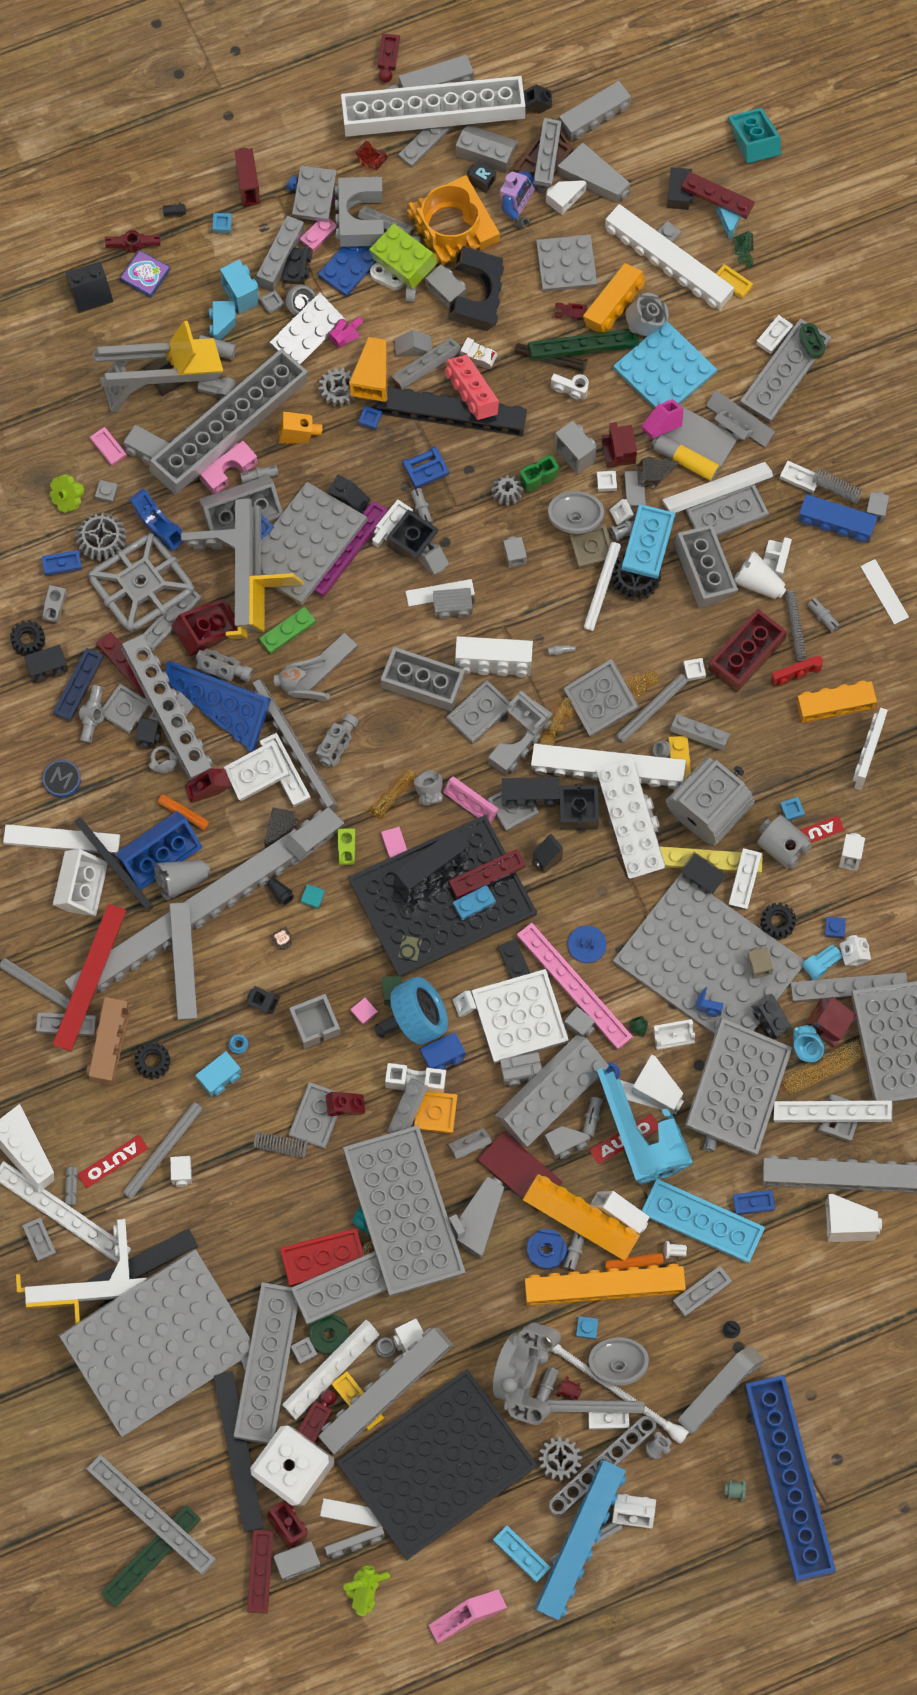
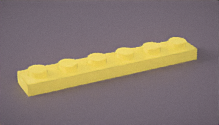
(723, 860)

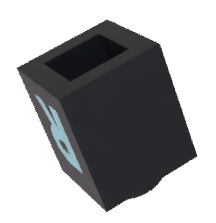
(481, 176)

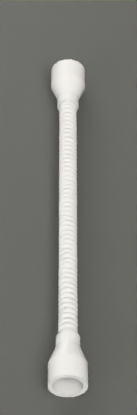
(676, 1432)

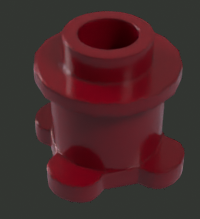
(570, 1389)

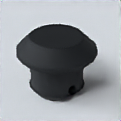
(731, 1329)

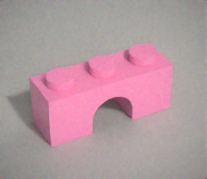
(238, 457)

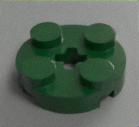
(317, 1335)

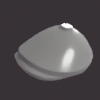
(298, 298)

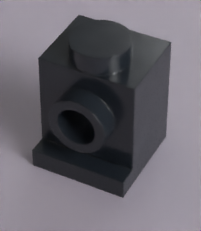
(255, 996)

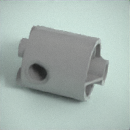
(779, 836)

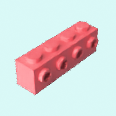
(472, 387)

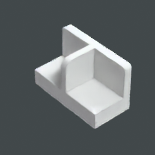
(776, 555)

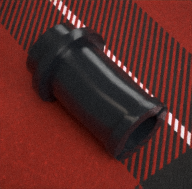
(174, 210)

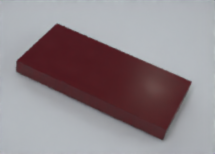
(514, 1165)

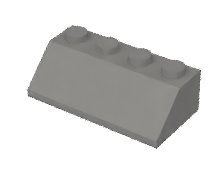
(220, 507)
(705, 565)

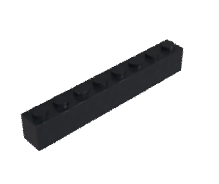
(450, 411)

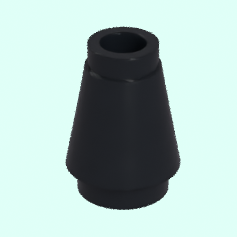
(281, 893)

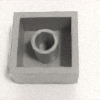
(575, 447)

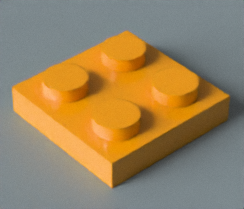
(437, 1113)

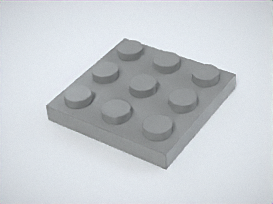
(566, 263)
(601, 697)

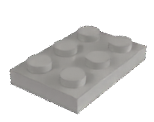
(314, 193)

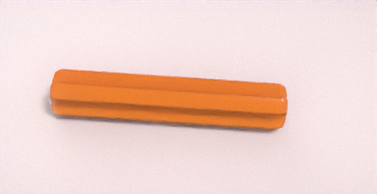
(191, 816)
(637, 1261)

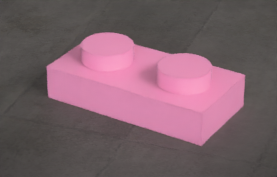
(318, 234)

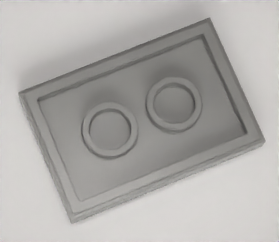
(479, 712)
(311, 1120)

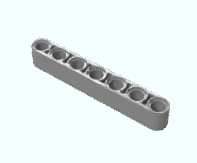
(622, 1444)

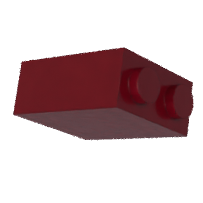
(247, 177)

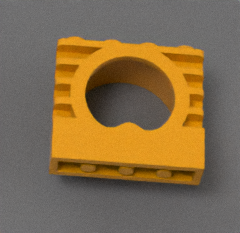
(461, 196)

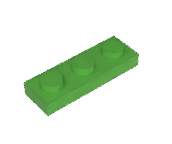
(287, 630)

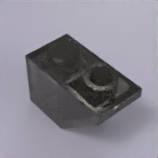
(653, 471)

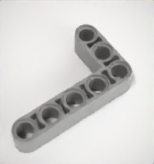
(720, 1388)

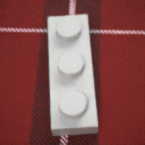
(745, 878)

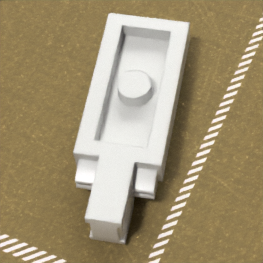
(389, 521)

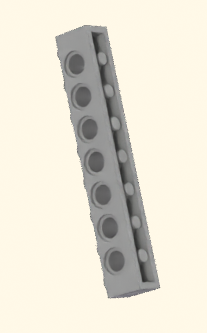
(142, 646)

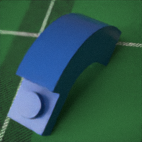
(155, 520)

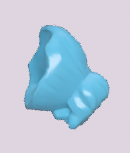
(807, 1043)

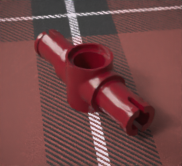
(141, 241)

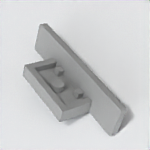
(739, 420)

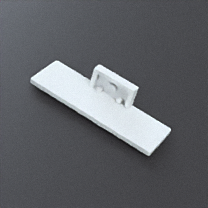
(631, 818)

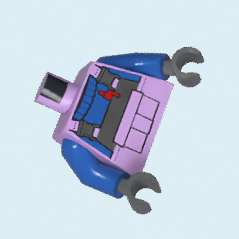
(515, 195)

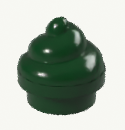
(638, 1025)

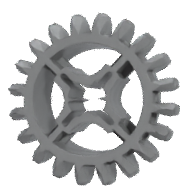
(86, 534)

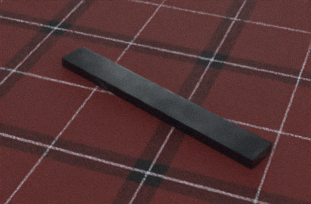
(238, 1453)

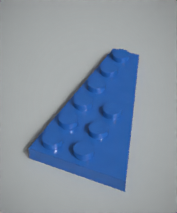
(228, 705)

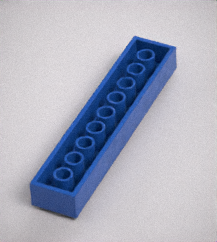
(789, 1479)

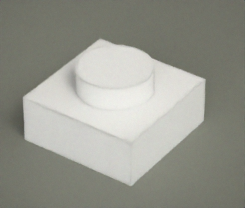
(606, 481)
(621, 512)
(694, 669)
(464, 1003)

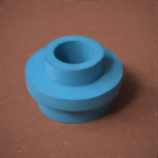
(238, 1038)

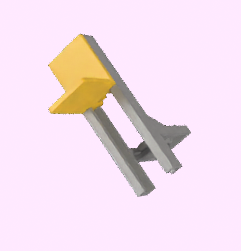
(191, 360)
(248, 579)

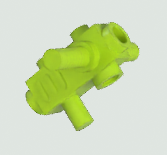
(365, 1585)

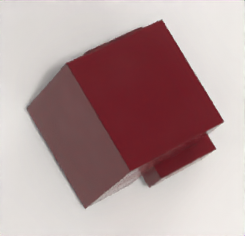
(619, 446)
(831, 1020)

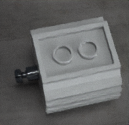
(711, 800)

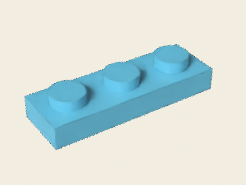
(521, 1554)

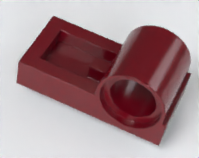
(344, 1103)

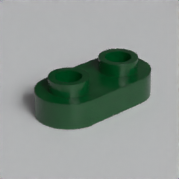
(812, 341)

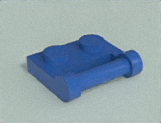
(427, 472)

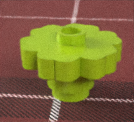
(66, 493)

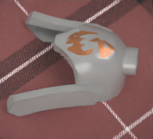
(292, 675)

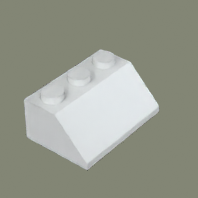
(80, 883)

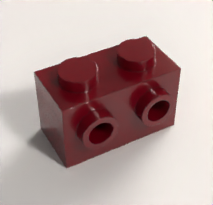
(287, 1524)

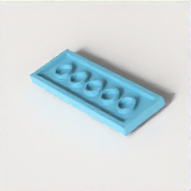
(703, 1221)

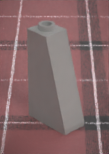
(600, 177)
(480, 1217)

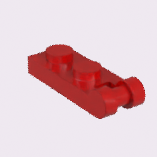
(797, 670)

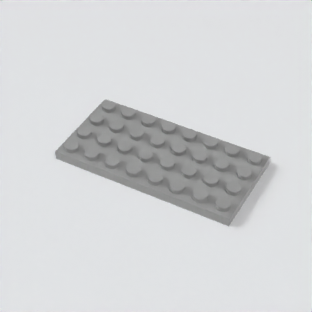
(404, 1211)

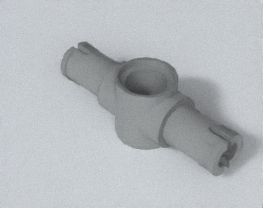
(91, 713)

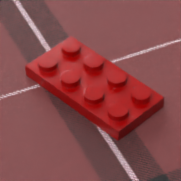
(320, 1255)

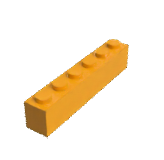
(581, 1217)

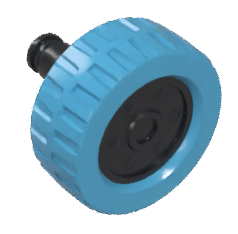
(416, 1012)

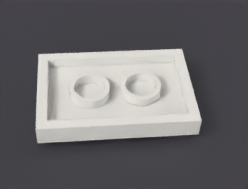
(257, 770)

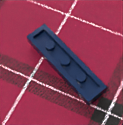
(78, 684)

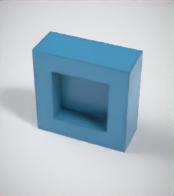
(222, 222)
(792, 809)
(587, 1328)

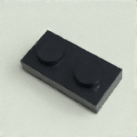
(513, 959)

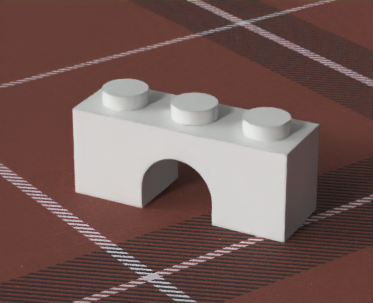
(399, 1075)

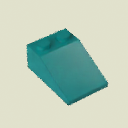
(755, 135)

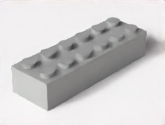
(551, 1090)

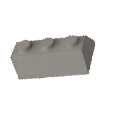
(487, 147)

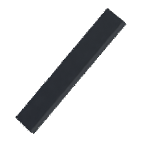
(113, 864)
(155, 1256)

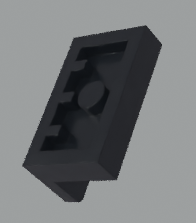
(296, 266)
(771, 1016)

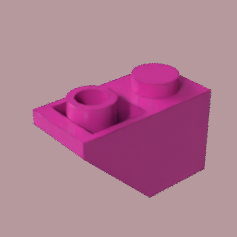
(663, 419)

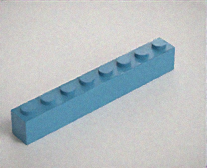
(580, 1539)

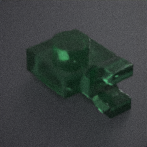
(743, 246)

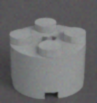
(646, 314)

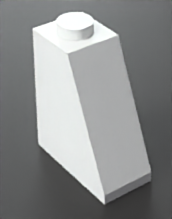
(658, 1087)
(621, 1209)

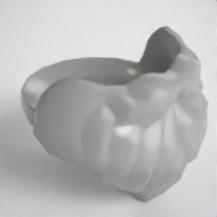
(166, 766)

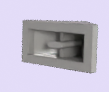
(412, 344)

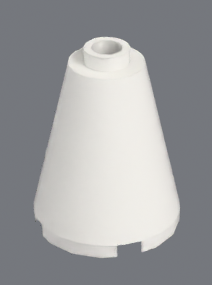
(759, 577)

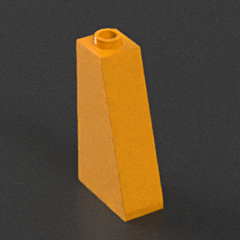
(370, 374)

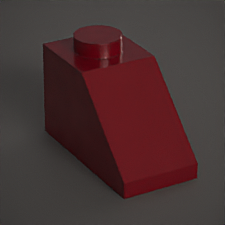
(208, 784)

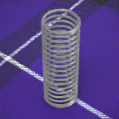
(837, 487)
(278, 1149)

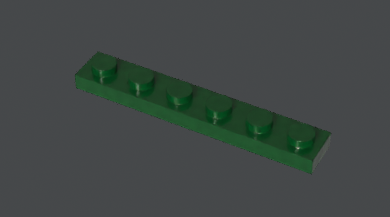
(582, 344)
(146, 1561)

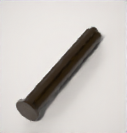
(567, 361)

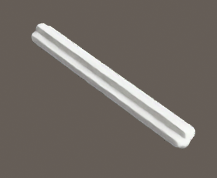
(602, 586)

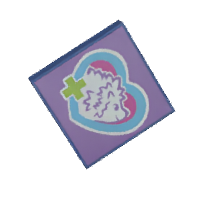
(145, 273)

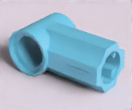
(818, 964)

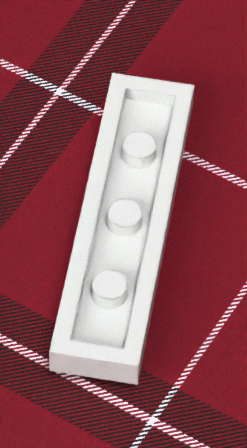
(292, 784)

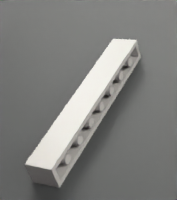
(669, 257)
(585, 762)

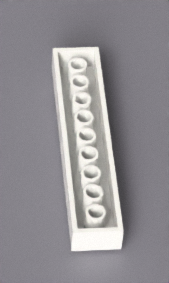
(433, 106)

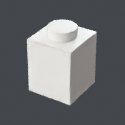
(181, 1171)

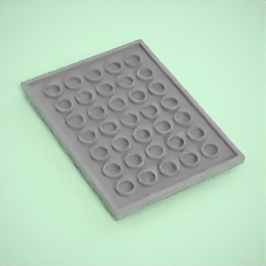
(702, 943)
(157, 1342)

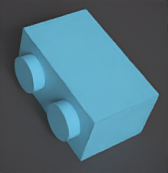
(219, 1074)

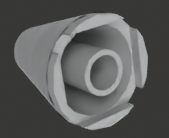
(179, 876)

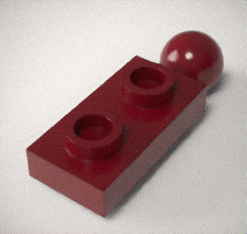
(388, 56)
(318, 1416)

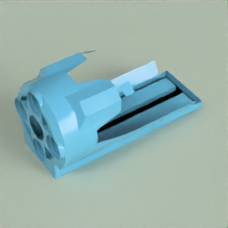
(646, 1160)

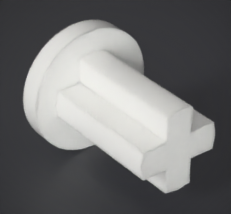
(674, 1250)

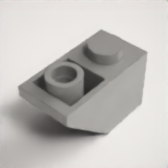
(565, 1140)

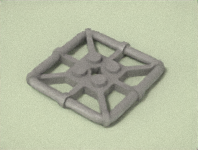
(139, 593)

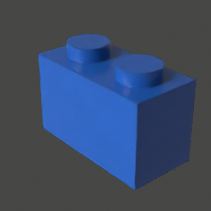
(443, 1052)

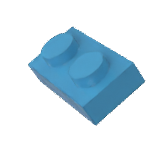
(474, 902)

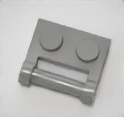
(843, 1130)

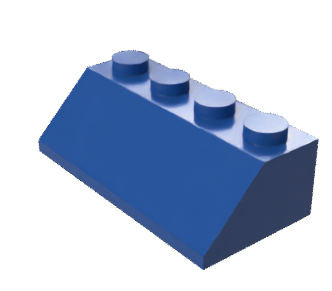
(166, 842)

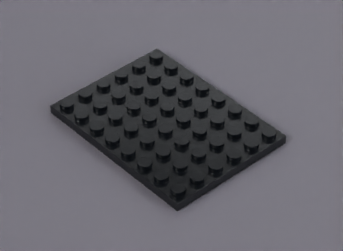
(432, 914)
(436, 1464)

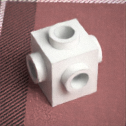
(855, 951)

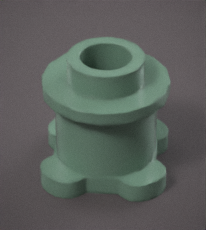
(735, 1489)

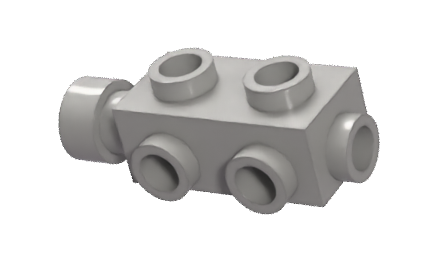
(221, 667)
(332, 746)

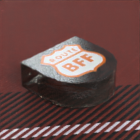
(282, 938)

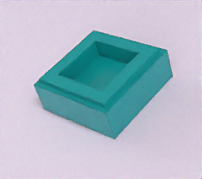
(312, 896)

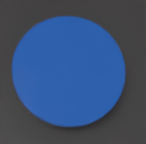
(587, 944)

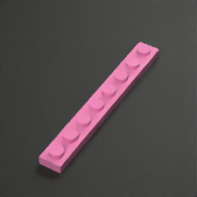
(574, 986)

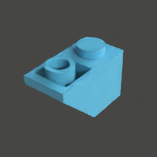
(223, 318)

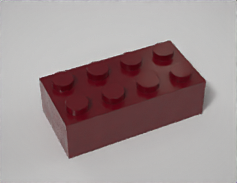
(747, 650)

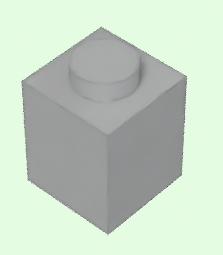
(877, 505)
(514, 551)
(580, 1023)

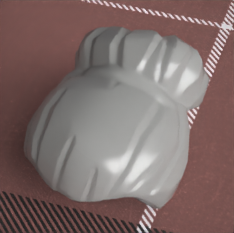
(429, 788)

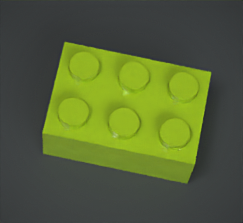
(403, 256)

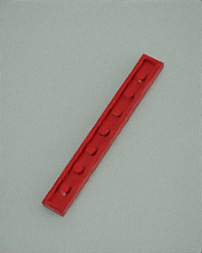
(89, 978)

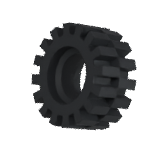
(25, 628)
(778, 910)
(148, 1071)

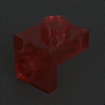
(371, 157)

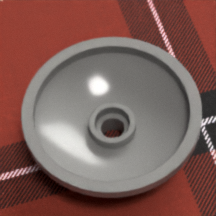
(575, 512)
(618, 1361)

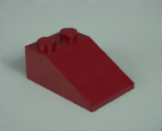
(204, 626)

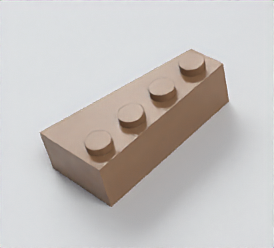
(109, 1041)

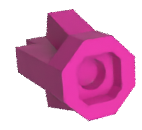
(344, 333)

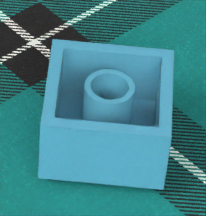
(239, 286)

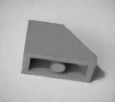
(433, 558)

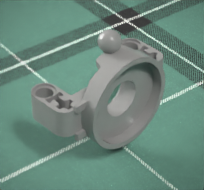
(517, 1370)

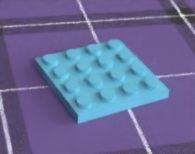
(665, 367)

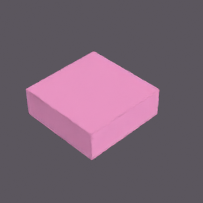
(364, 1011)

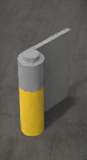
(696, 445)

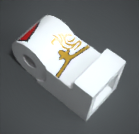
(479, 354)

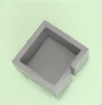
(314, 1021)

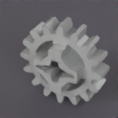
(333, 380)
(568, 1458)

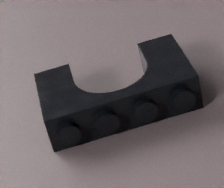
(489, 271)

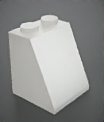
(850, 1221)

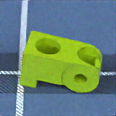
(346, 846)

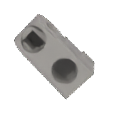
(54, 603)

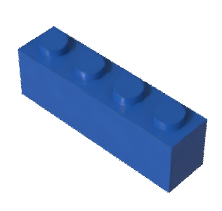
(837, 518)

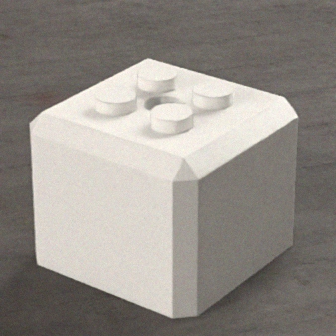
(310, 1467)

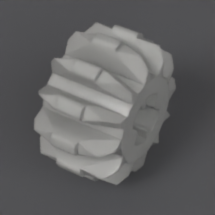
(507, 483)

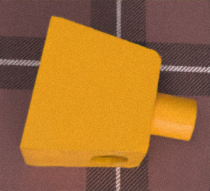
(297, 428)

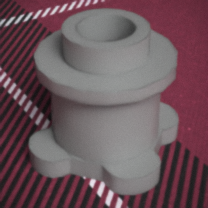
(658, 1446)

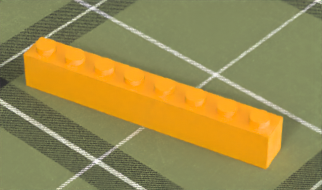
(604, 1285)

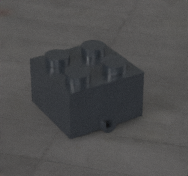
(579, 807)

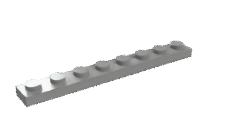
(298, 751)
(151, 1515)

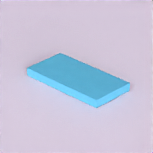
(648, 541)

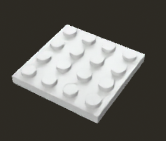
(520, 1016)

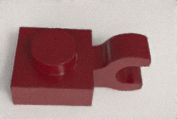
(573, 310)

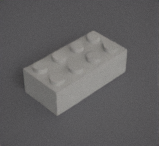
(422, 679)

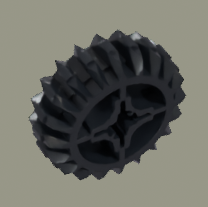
(634, 590)

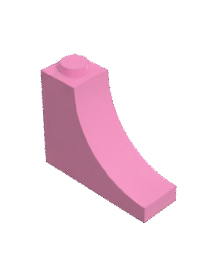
(467, 1614)

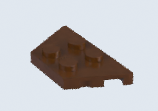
(529, 159)

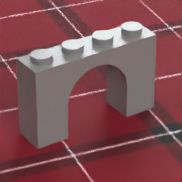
(353, 192)

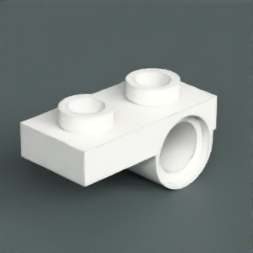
(567, 386)

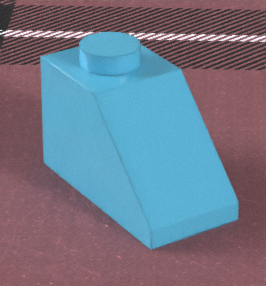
(729, 220)

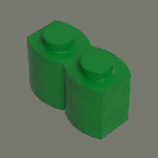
(537, 474)

